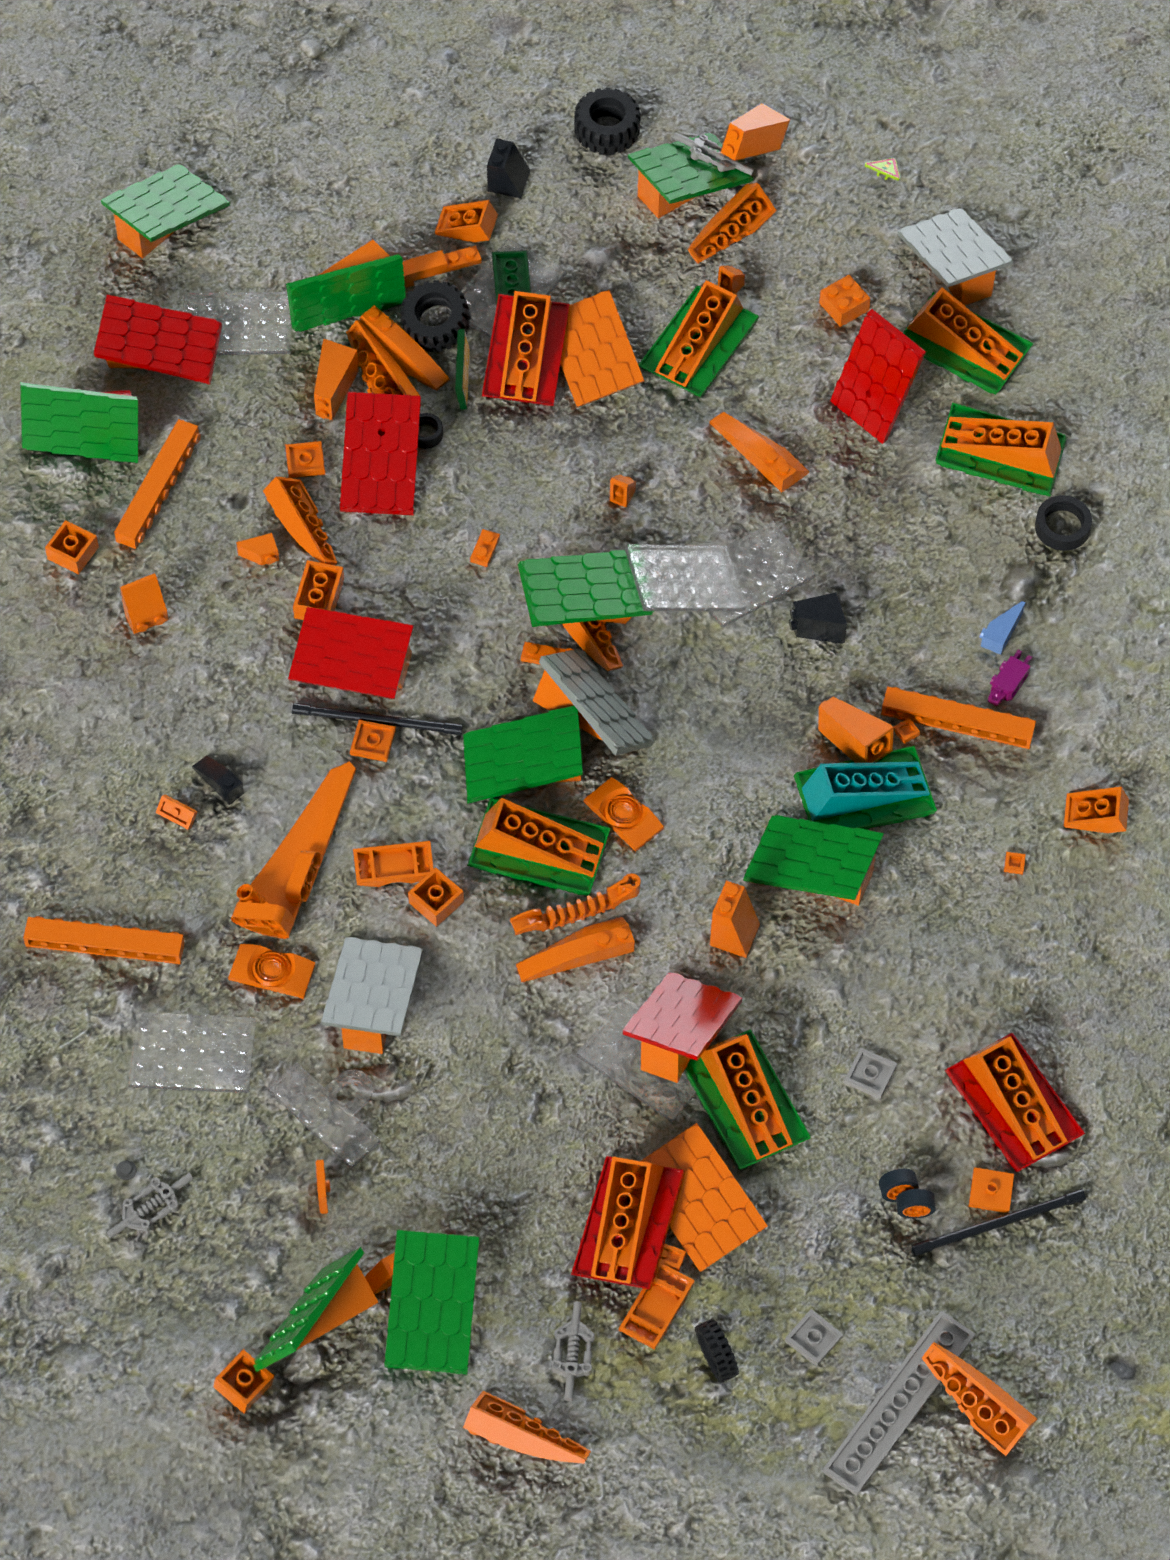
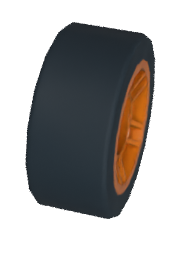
(896, 1182)
(915, 1203)

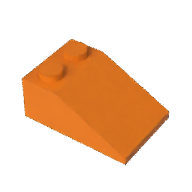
(467, 221)
(143, 603)
(1097, 810)

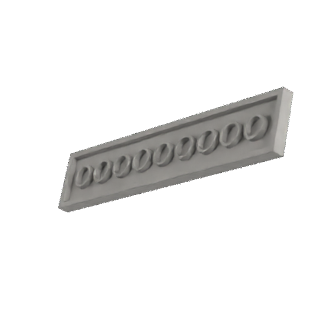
(894, 1407)

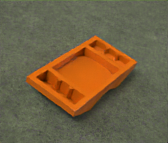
(624, 813)
(393, 863)
(272, 970)
(656, 1308)

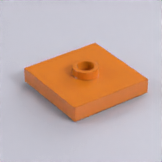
(305, 459)
(372, 740)
(323, 1186)
(991, 1190)

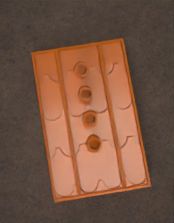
(597, 351)
(711, 1206)

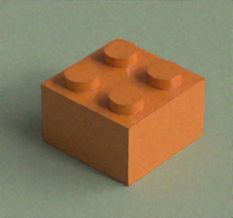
(844, 300)
(72, 547)
(436, 897)
(242, 1383)

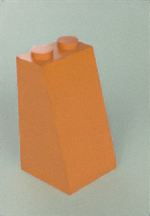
(755, 133)
(334, 377)
(855, 731)
(734, 921)

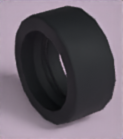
(434, 440)

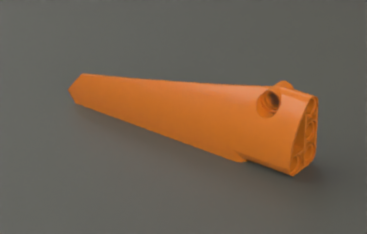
(286, 880)

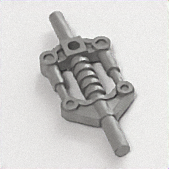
(701, 145)
(165, 1193)
(571, 1369)

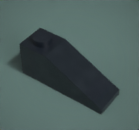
(220, 779)

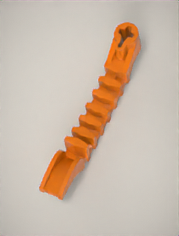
(534, 919)

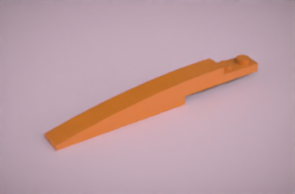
(439, 263)

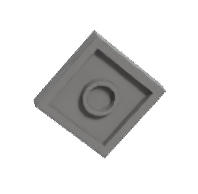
(870, 1073)
(813, 1337)

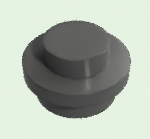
(126, 1170)

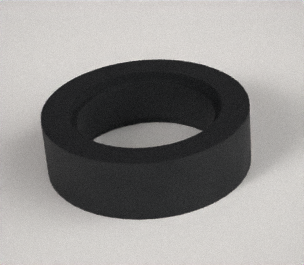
(1069, 504)

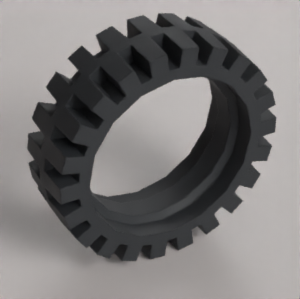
(716, 1350)

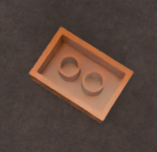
(318, 588)

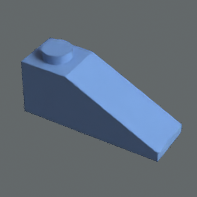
(1000, 629)

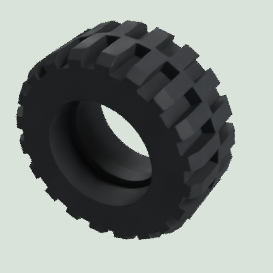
(607, 138)
(433, 295)

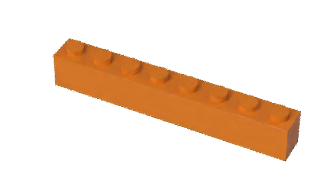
(157, 484)
(958, 717)
(104, 940)

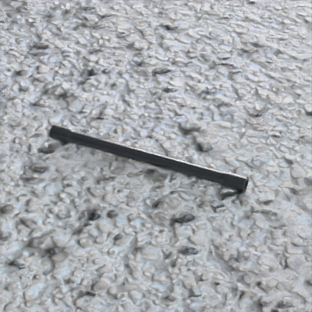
(447, 728)
(931, 1244)

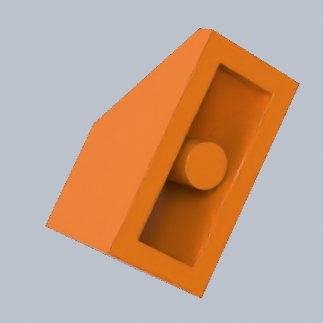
(730, 278)
(622, 490)
(259, 549)
(381, 1274)

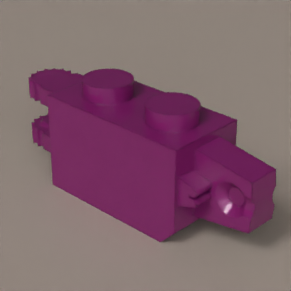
(1010, 678)

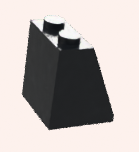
(506, 170)
(819, 619)

